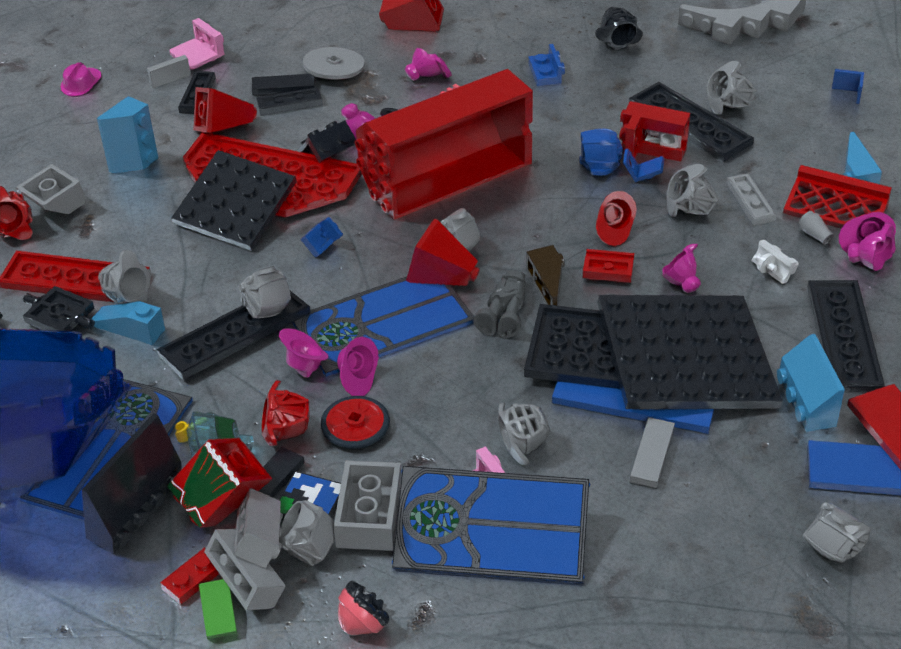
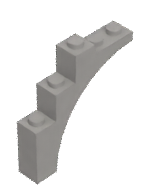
(752, 20)

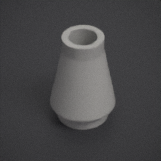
(813, 225)

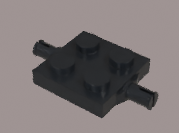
(58, 310)

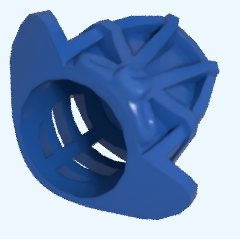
(600, 151)

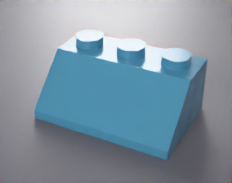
(128, 136)
(811, 385)

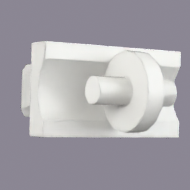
(774, 262)

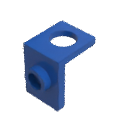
(848, 81)
(644, 170)

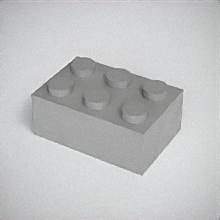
(368, 505)

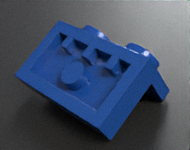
(547, 67)

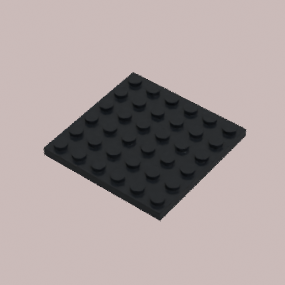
(687, 352)

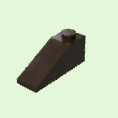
(545, 270)

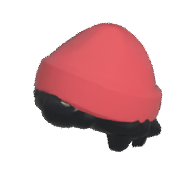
(360, 610)

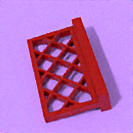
(841, 188)

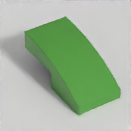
(217, 609)

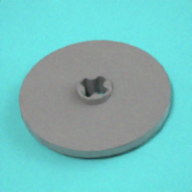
(333, 63)

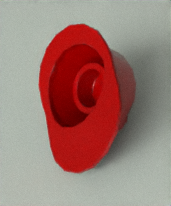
(615, 218)

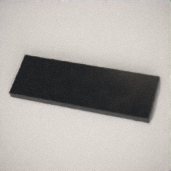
(705, 128)
(846, 333)
(225, 337)

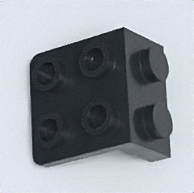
(329, 142)

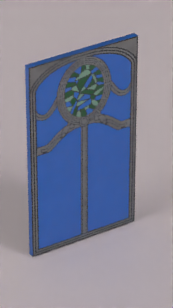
(389, 315)
(139, 404)
(491, 524)

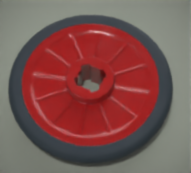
(355, 422)

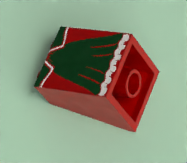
(217, 480)

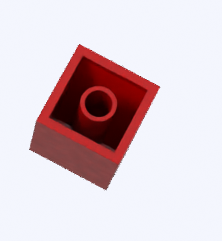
(412, 14)

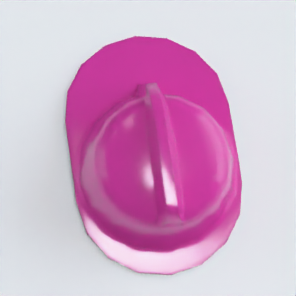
(79, 79)
(862, 226)
(302, 351)
(358, 365)

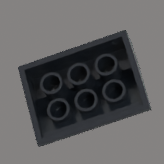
(130, 486)

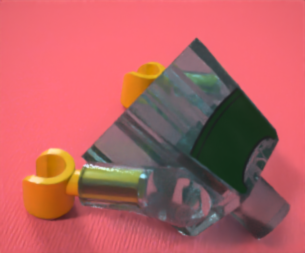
(208, 426)

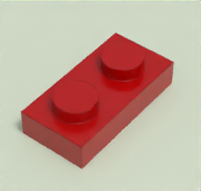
(186, 579)

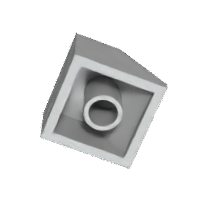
(53, 190)

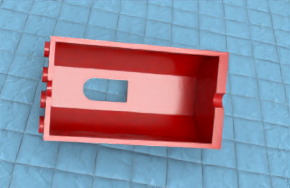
(446, 143)

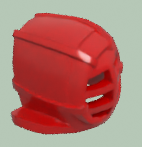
(14, 215)
(284, 415)

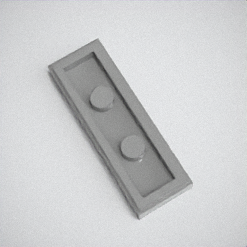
(751, 199)
(652, 452)

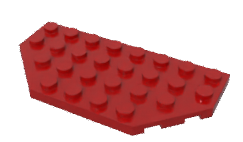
(316, 182)

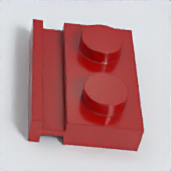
(608, 265)

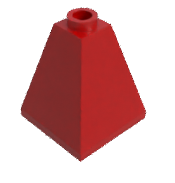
(220, 111)
(441, 259)

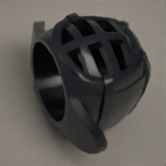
(618, 28)

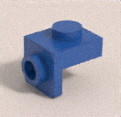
(321, 236)

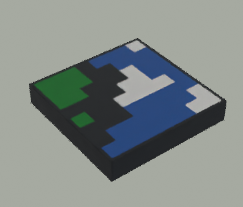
(310, 488)

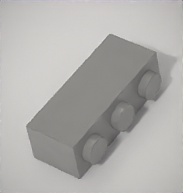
(258, 528)
(250, 583)

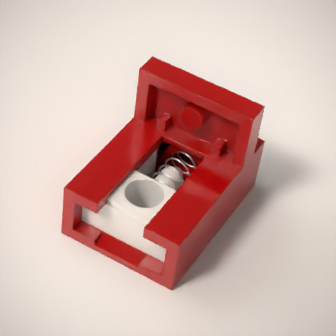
(654, 131)

